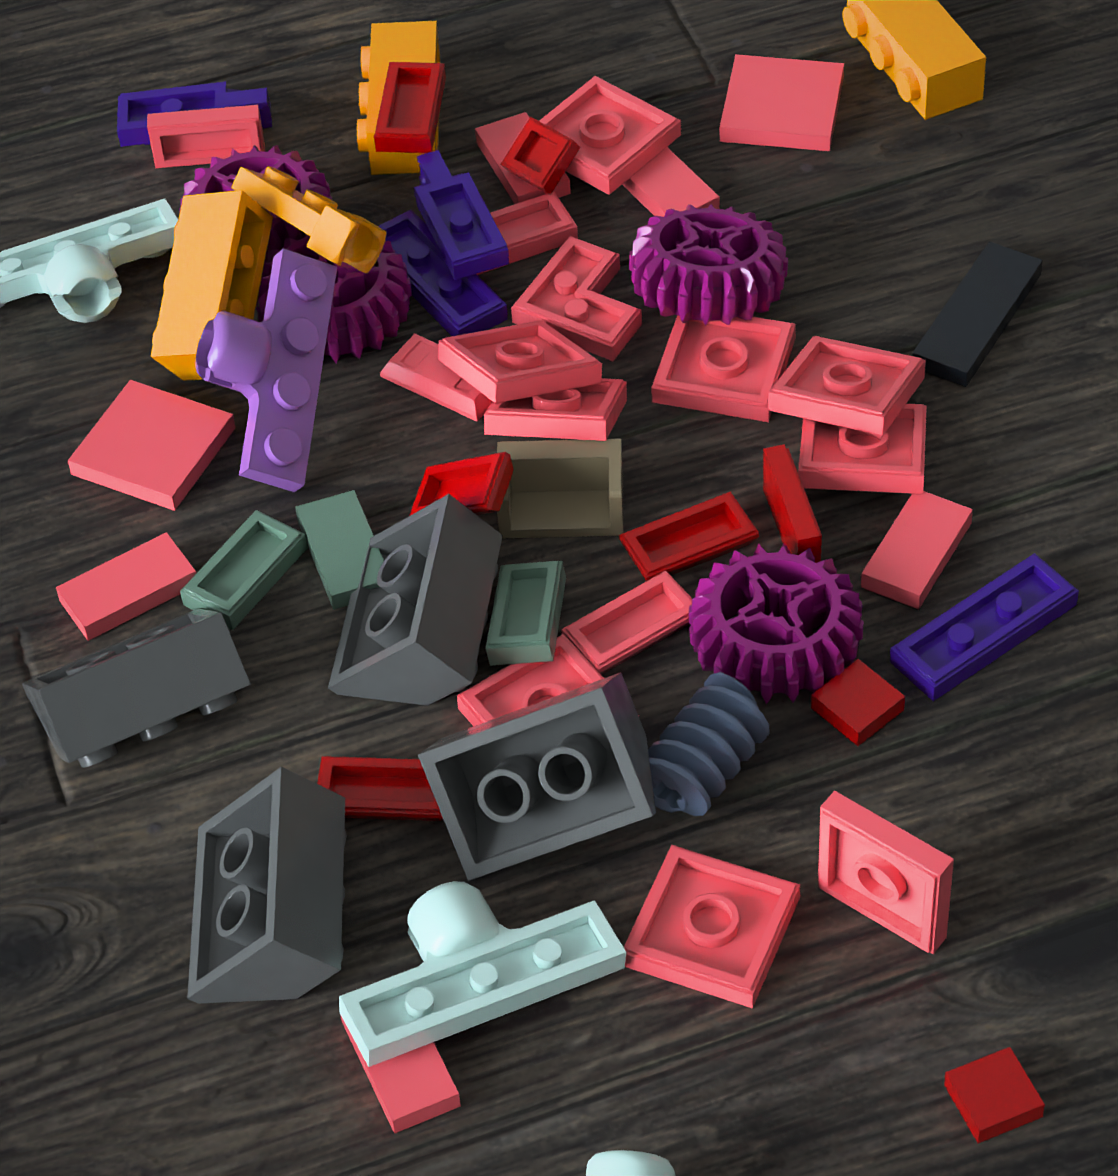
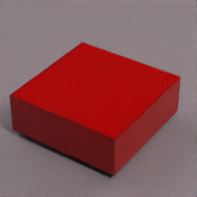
(540, 155)
(858, 702)
(994, 1094)

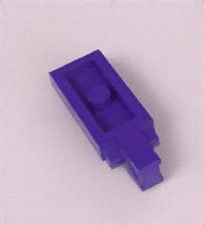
(136, 105)
(458, 219)

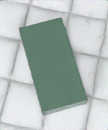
(339, 544)
(245, 568)
(526, 613)

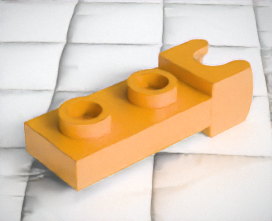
(333, 232)

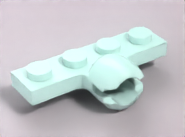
(81, 261)
(475, 970)

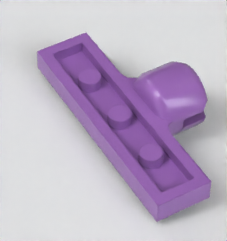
(275, 367)

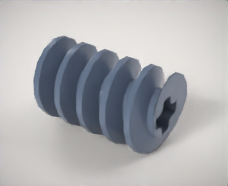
(705, 745)

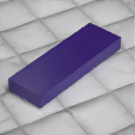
(458, 304)
(983, 626)

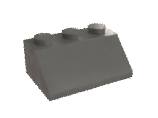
(427, 618)
(138, 686)
(542, 777)
(269, 893)

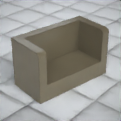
(563, 489)

